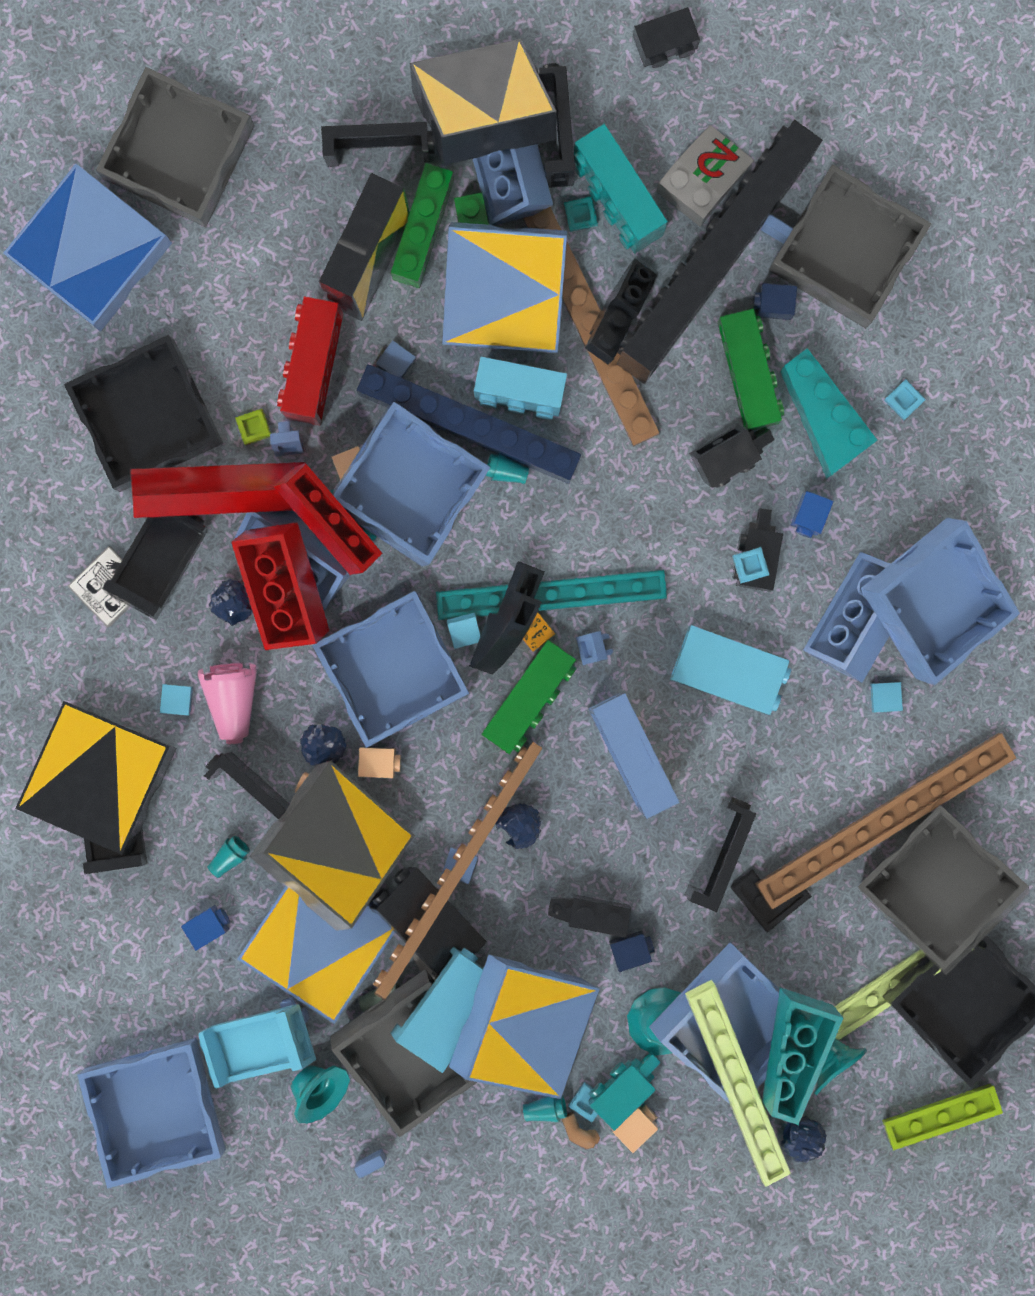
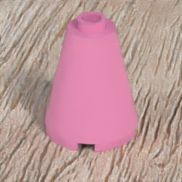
(230, 698)

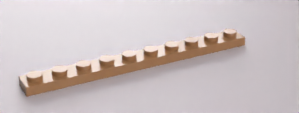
(584, 312)
(885, 820)
(450, 878)

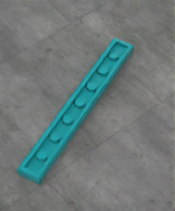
(558, 594)

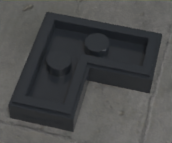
(754, 901)

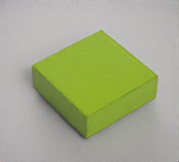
(253, 426)

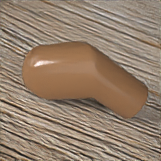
(578, 1136)

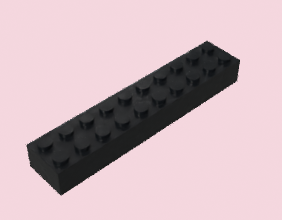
(722, 246)

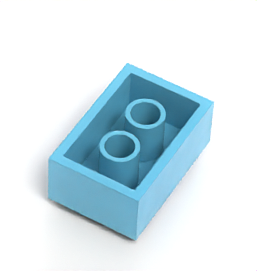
(519, 388)

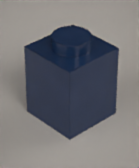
(775, 301)
(632, 950)

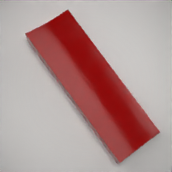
(208, 489)

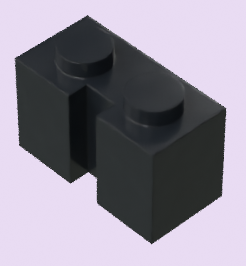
(666, 37)

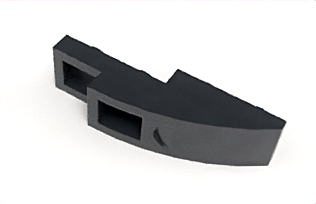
(619, 311)
(508, 628)

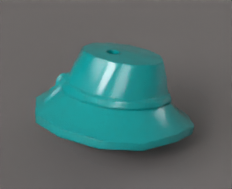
(644, 1012)
(837, 1061)
(318, 1092)

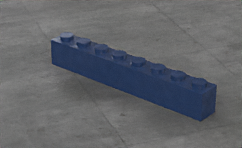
(470, 424)

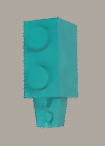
(624, 1090)

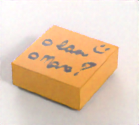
(538, 633)

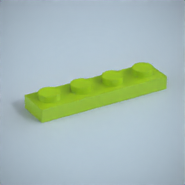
(942, 1116)

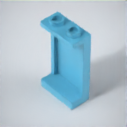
(731, 670)
(443, 1011)
(257, 1045)

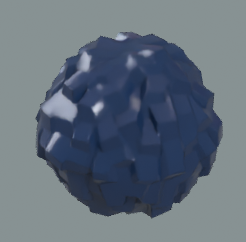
(231, 602)
(322, 744)
(521, 824)
(805, 1140)

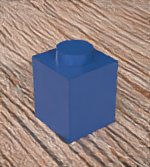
(811, 514)
(206, 927)

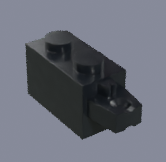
(730, 454)
(761, 535)
(592, 914)

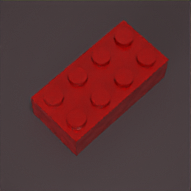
(311, 360)
(280, 586)

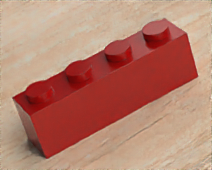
(328, 519)

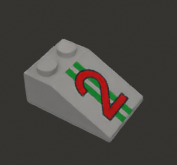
(704, 175)

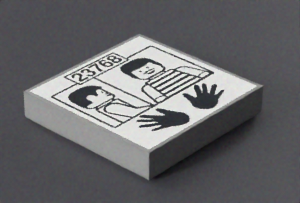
(89, 587)

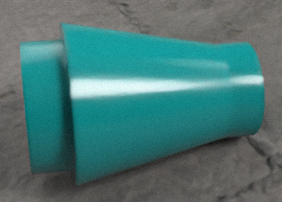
(506, 470)
(229, 855)
(545, 1109)

